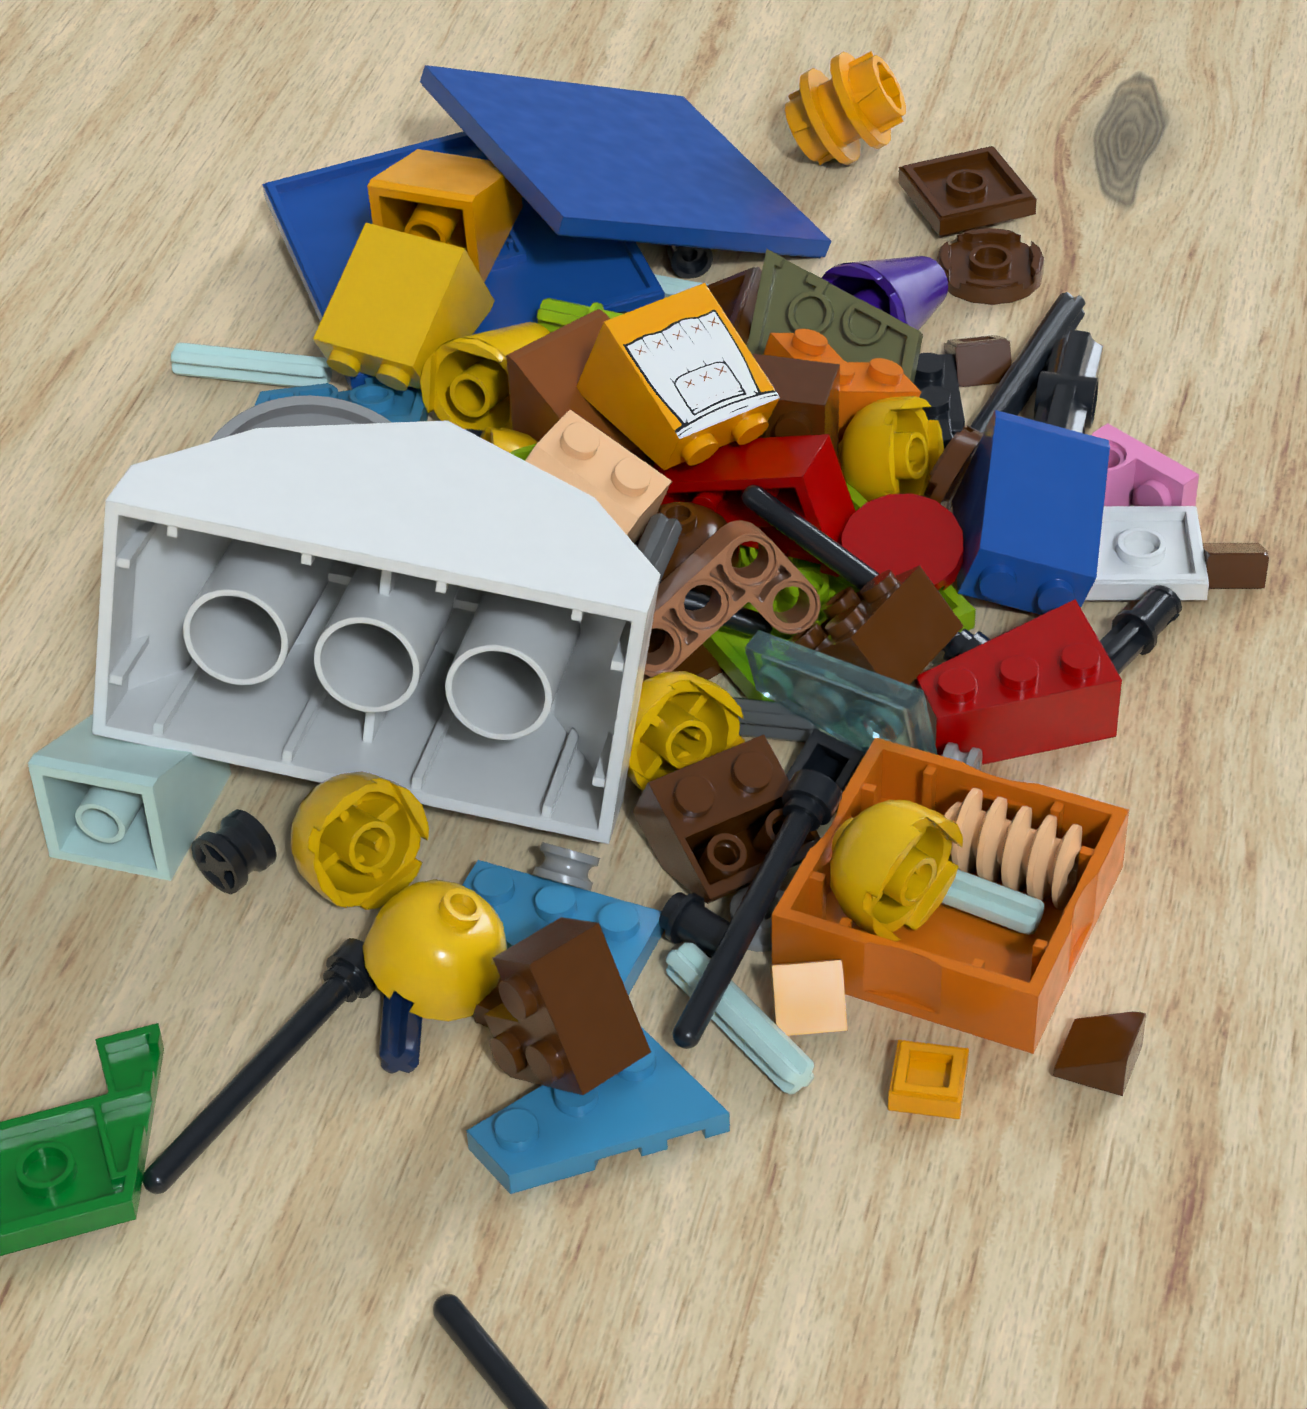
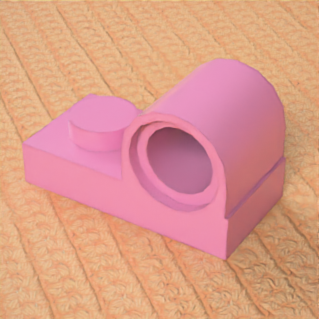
(1143, 475)

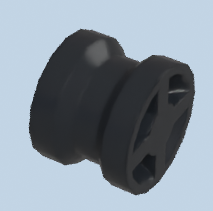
(234, 851)

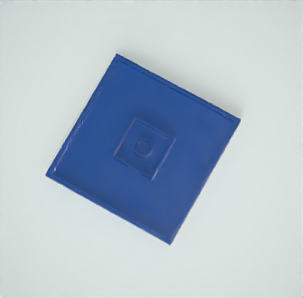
(622, 164)
(328, 207)

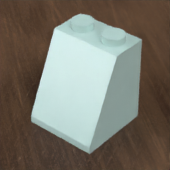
(122, 801)

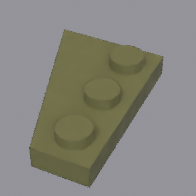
(855, 329)

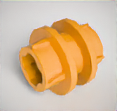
(854, 104)

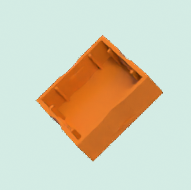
(955, 964)

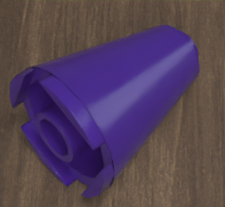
(898, 286)

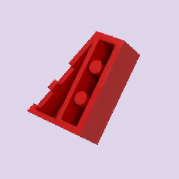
(792, 468)
(1026, 690)

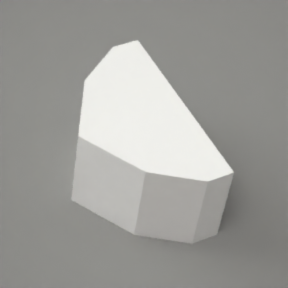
(381, 614)

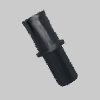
(1138, 629)

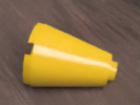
(469, 376)

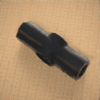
(1070, 386)

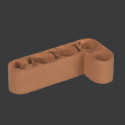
(730, 592)

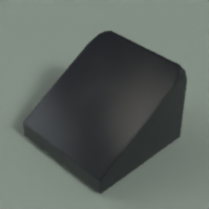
(828, 757)

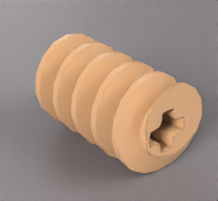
(1016, 850)

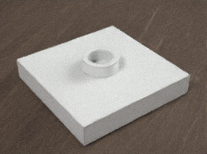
(1150, 549)

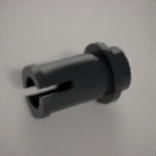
(690, 921)

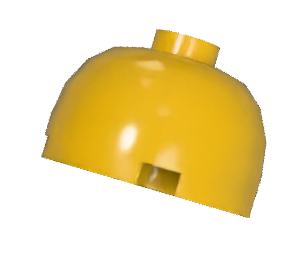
(890, 448)
(680, 724)
(358, 839)
(893, 865)
(436, 949)

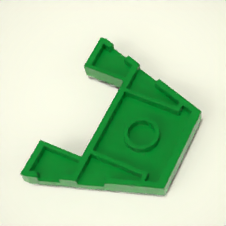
(86, 1159)

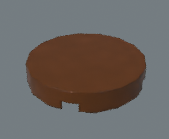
(991, 266)
(952, 466)

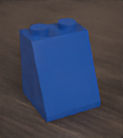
(1031, 514)

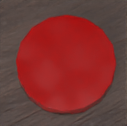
(904, 533)

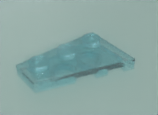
(839, 696)

